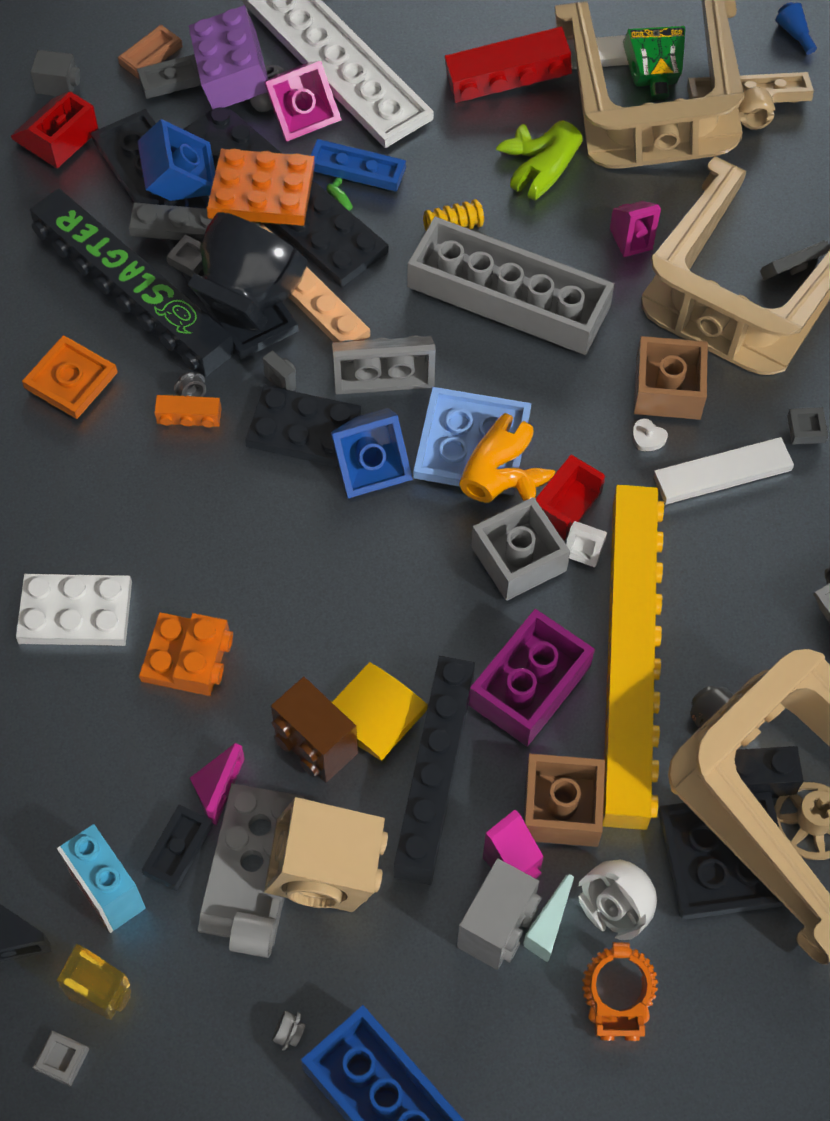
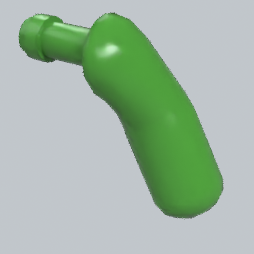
(338, 194)

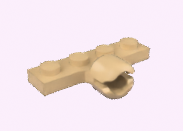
(760, 94)

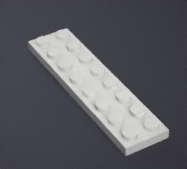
(353, 70)

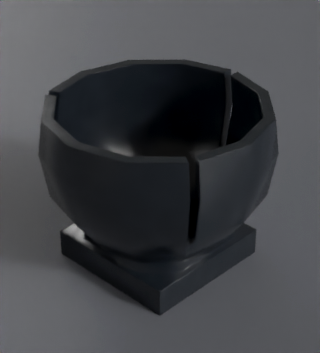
(245, 269)

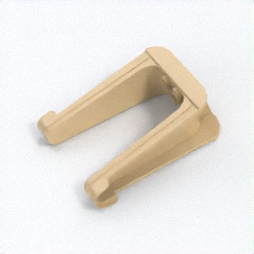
(658, 131)
(704, 311)
(708, 783)

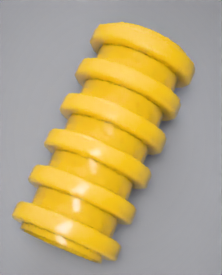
(465, 215)

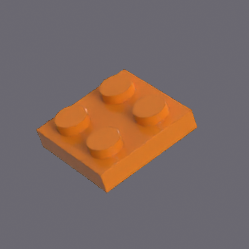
(70, 376)

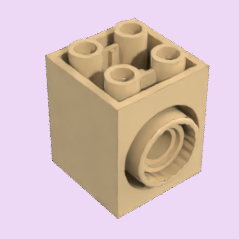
(326, 855)

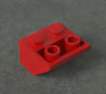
(58, 128)

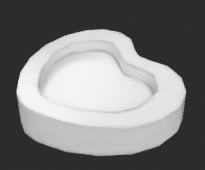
(647, 436)

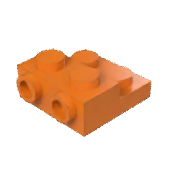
(187, 653)

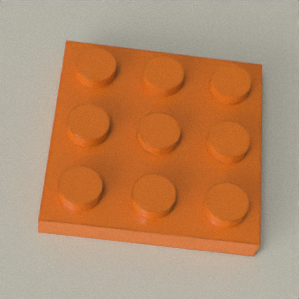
(262, 186)

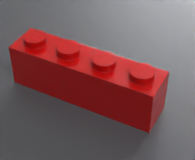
(508, 64)

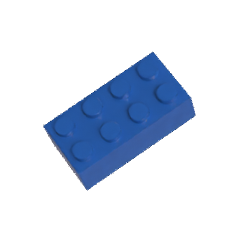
(372, 1076)

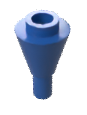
(793, 20)

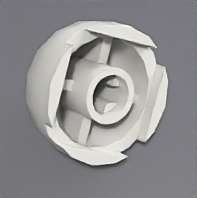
(618, 897)

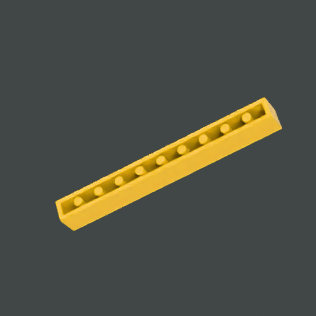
(632, 659)

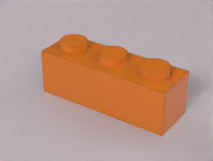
(188, 410)

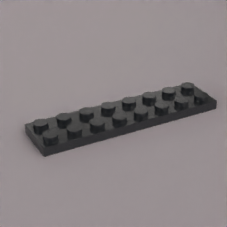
(331, 233)

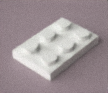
(74, 609)

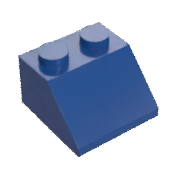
(176, 162)

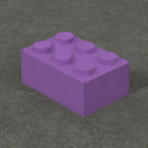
(228, 58)

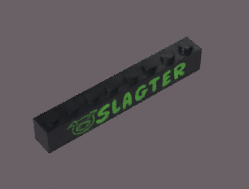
(132, 283)

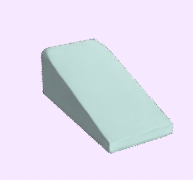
(544, 930)

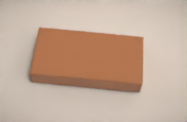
(150, 50)

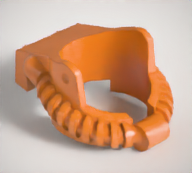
(627, 1021)

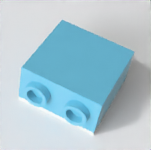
(102, 878)

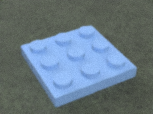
(455, 427)

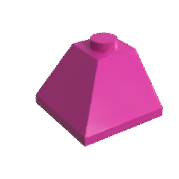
(302, 100)

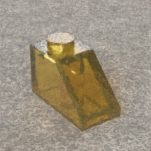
(94, 983)

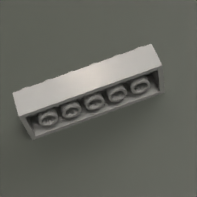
(510, 285)

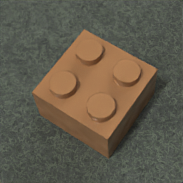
(671, 377)
(564, 799)

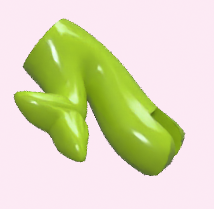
(549, 152)

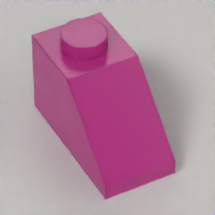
(635, 226)
(513, 844)

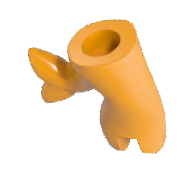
(481, 477)

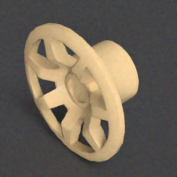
(812, 817)

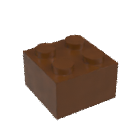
(314, 730)

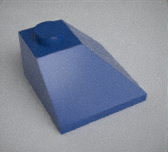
(371, 453)

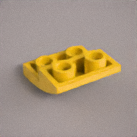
(379, 709)

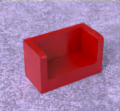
(570, 494)

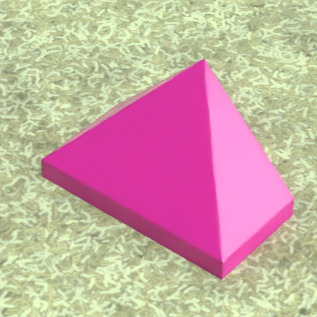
(215, 779)

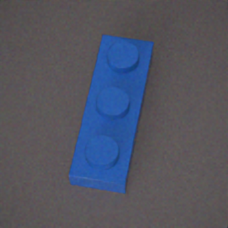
(358, 165)

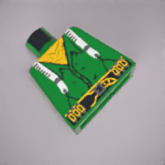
(655, 57)

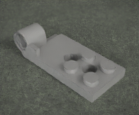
(235, 897)

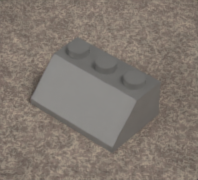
(384, 364)

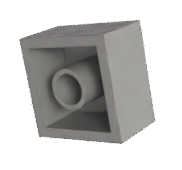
(520, 548)
(497, 914)

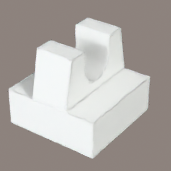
(585, 543)

